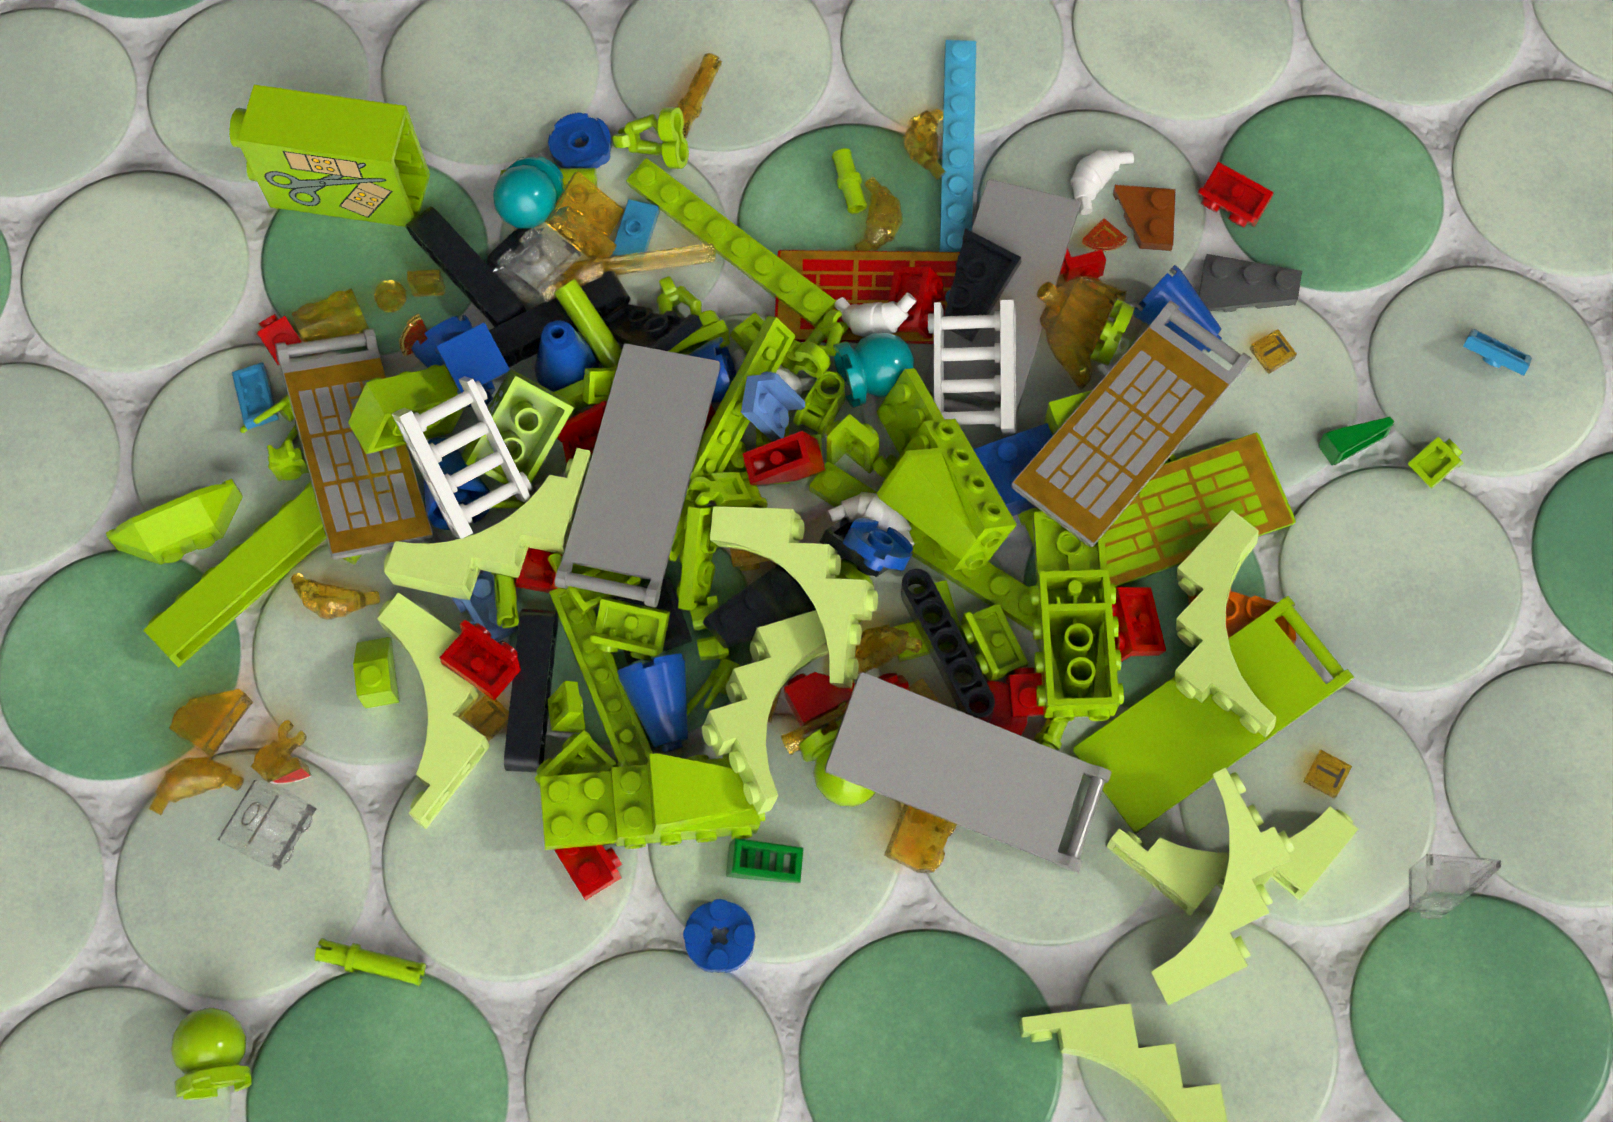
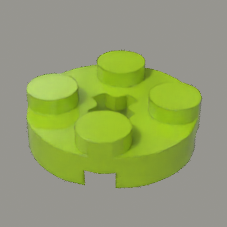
(1112, 332)

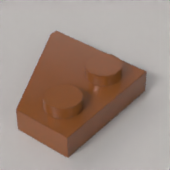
(1149, 214)

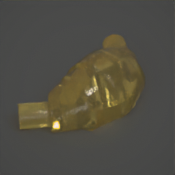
(922, 141)
(883, 217)
(331, 600)
(881, 645)
(193, 778)

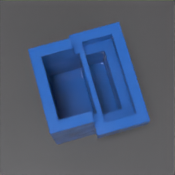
(472, 356)

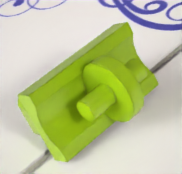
(708, 647)

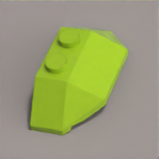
(179, 525)

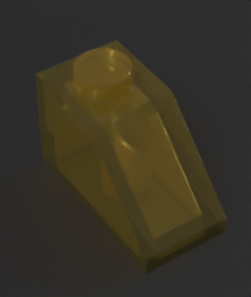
(210, 719)

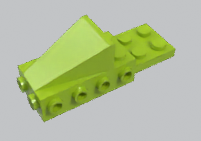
(940, 478)
(1074, 626)
(647, 804)

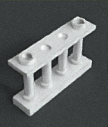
(1001, 352)
(429, 455)

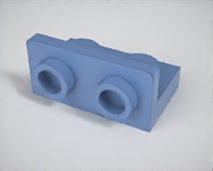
(767, 403)
(483, 607)

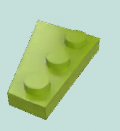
(696, 558)

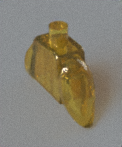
(1075, 320)

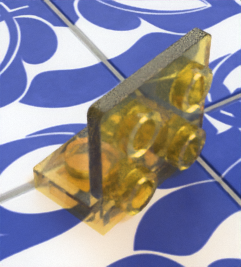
(586, 217)

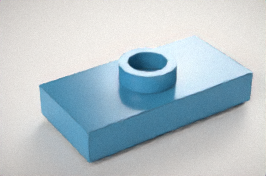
(636, 228)
(1497, 352)
(254, 394)

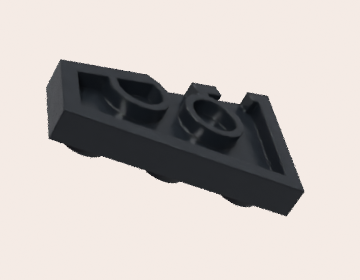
(979, 279)
(647, 329)
(763, 602)

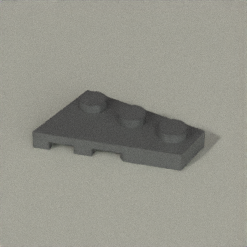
(1242, 284)

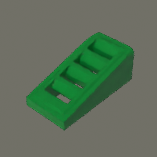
(1348, 441)
(751, 847)

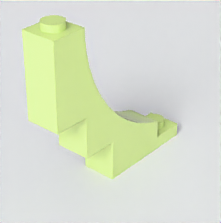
(454, 565)
(450, 744)
(1191, 874)
(1110, 1039)

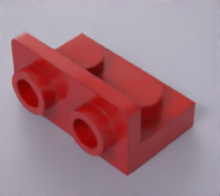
(925, 288)
(1138, 623)
(590, 867)

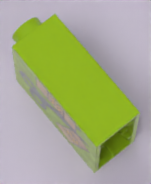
(332, 155)

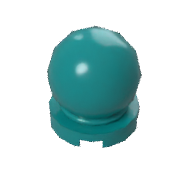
(528, 192)
(872, 365)

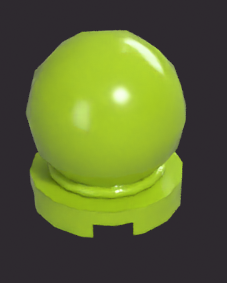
(836, 790)
(209, 1052)

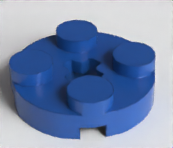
(581, 126)
(877, 546)
(719, 957)

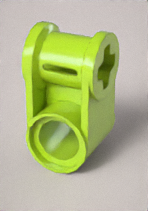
(820, 407)

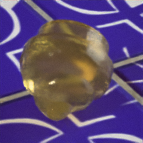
(390, 295)

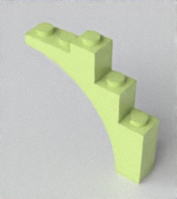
(839, 602)
(1211, 666)
(742, 726)
(1251, 853)

